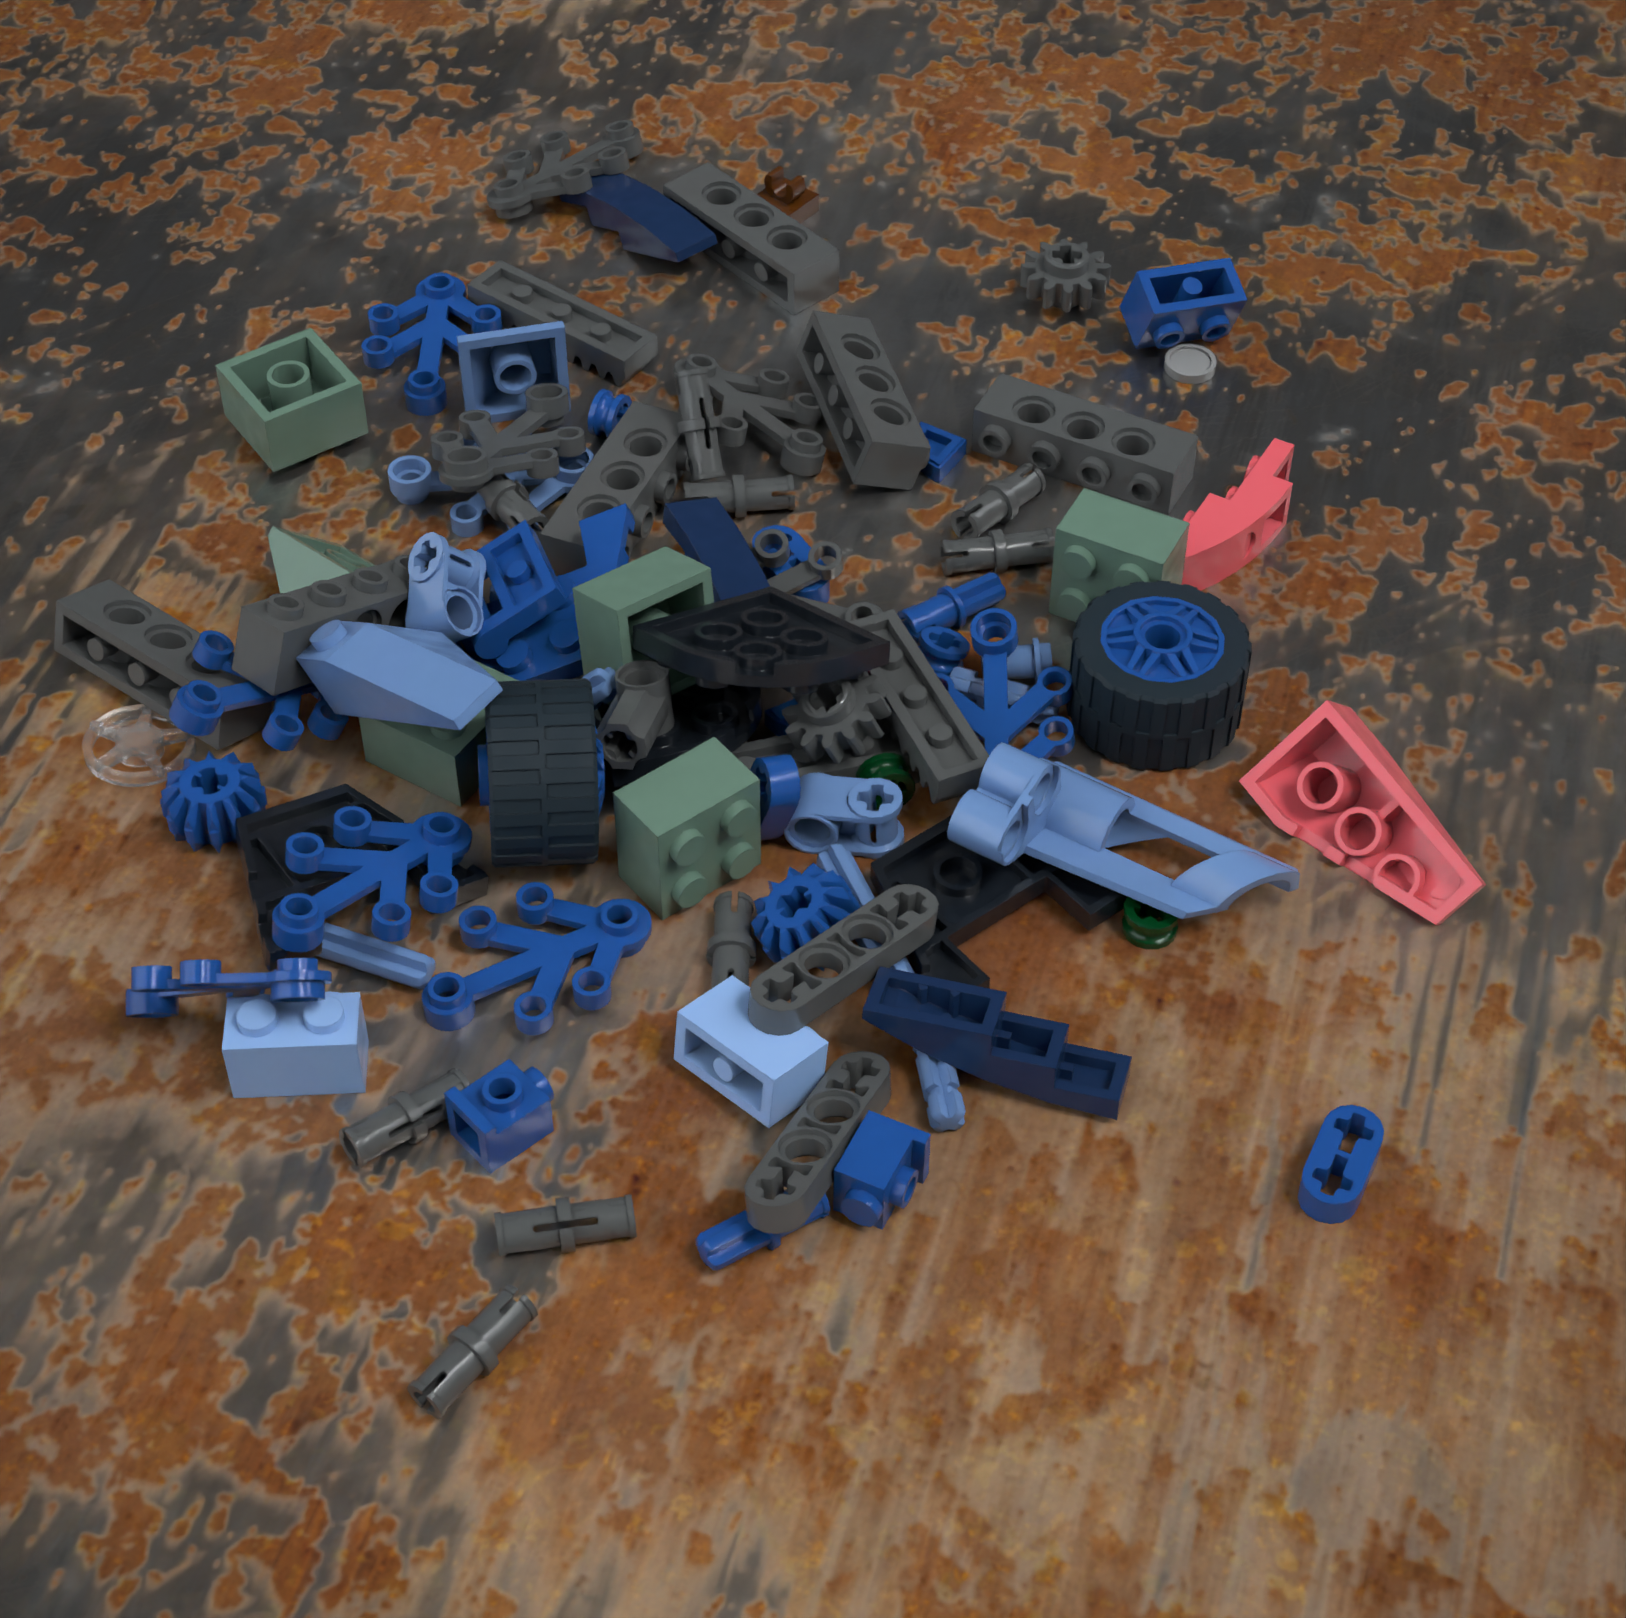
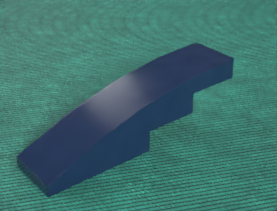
(643, 217)
(714, 540)
(976, 1034)

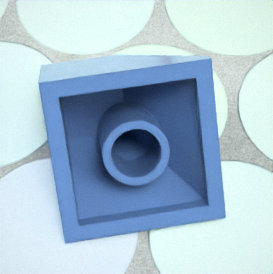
(506, 362)

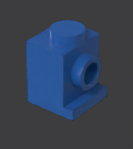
(501, 1114)
(880, 1170)

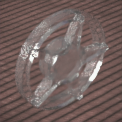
(135, 746)

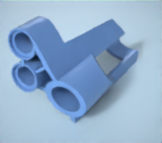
(1071, 819)

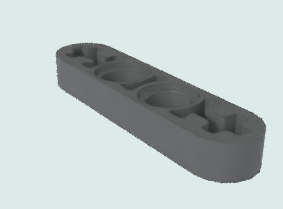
(834, 950)
(806, 1135)

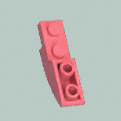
(1237, 528)

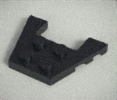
(262, 850)
(979, 893)

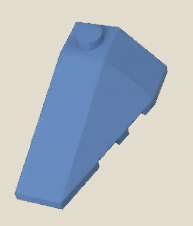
(396, 674)

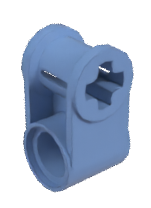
(448, 592)
(845, 813)

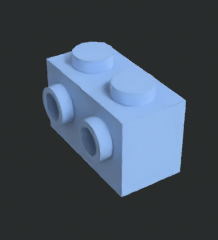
(295, 1046)
(749, 1067)

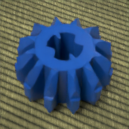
(208, 798)
(801, 910)

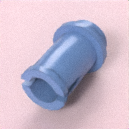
(1028, 660)

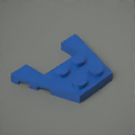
(552, 644)

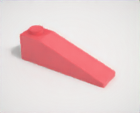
(1359, 809)

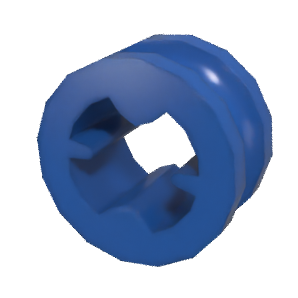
(606, 412)
(943, 648)

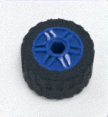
(1158, 675)
(542, 774)

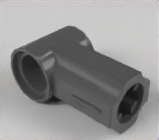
(637, 713)

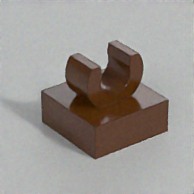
(790, 195)

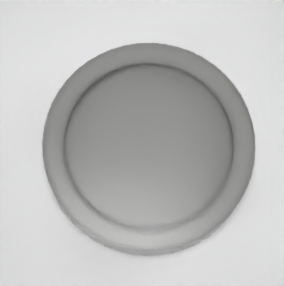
(1190, 363)

